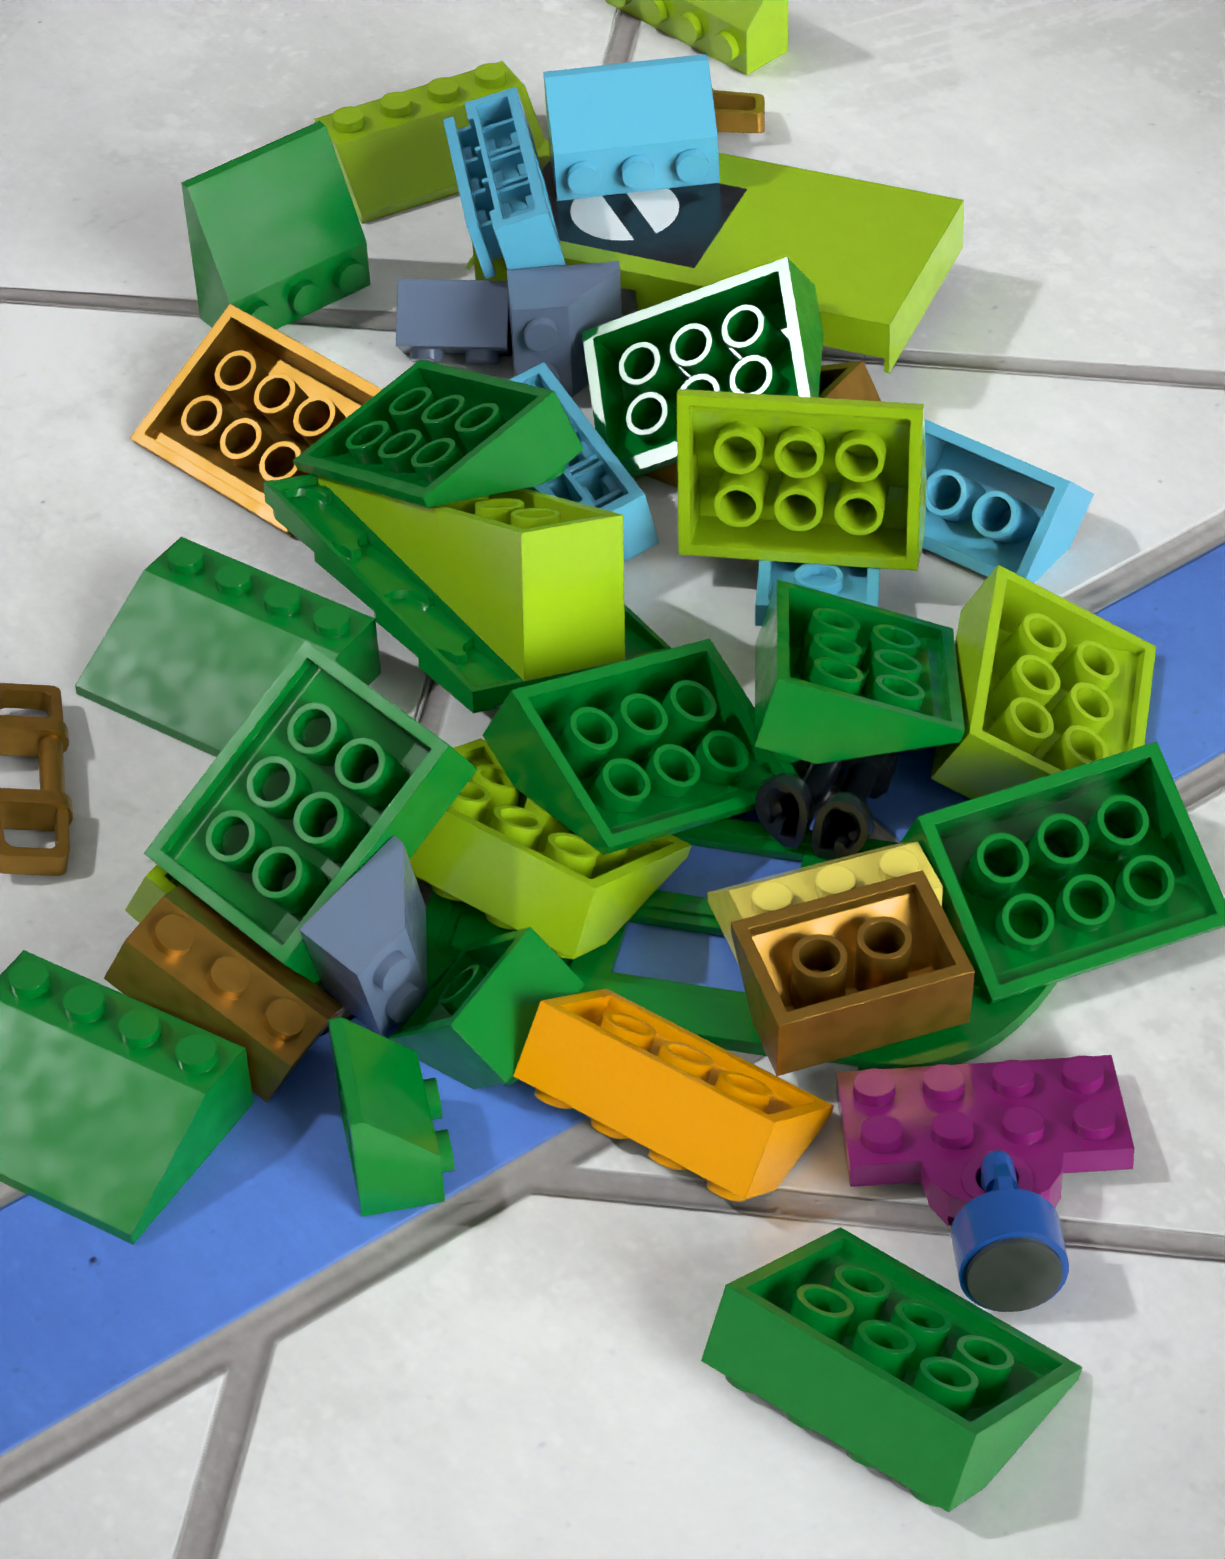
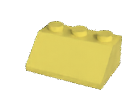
(817, 882)

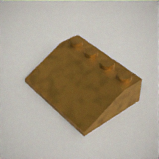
(248, 410)

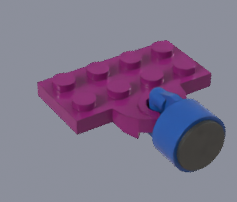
(990, 1157)

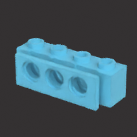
(503, 185)
(596, 473)

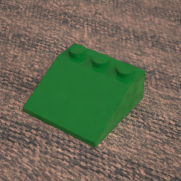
(275, 231)

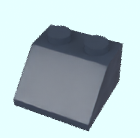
(553, 309)
(453, 319)
(373, 941)

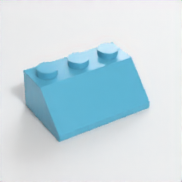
(631, 127)
(996, 507)

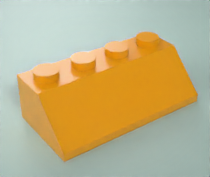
(669, 1092)

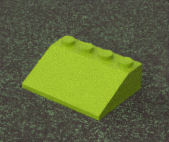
(801, 479)
(1040, 688)
(533, 870)

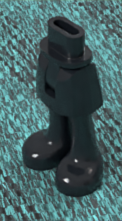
(844, 822)

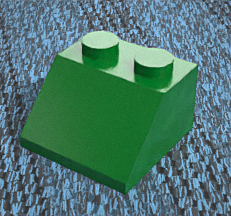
(484, 1007)
(388, 1121)

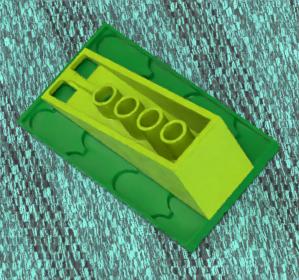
(478, 586)

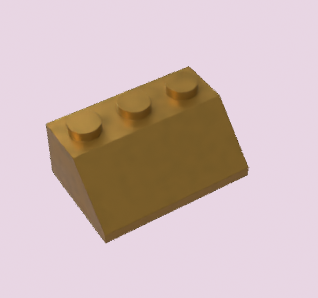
(852, 972)
(222, 981)

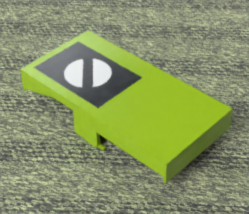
(860, 242)

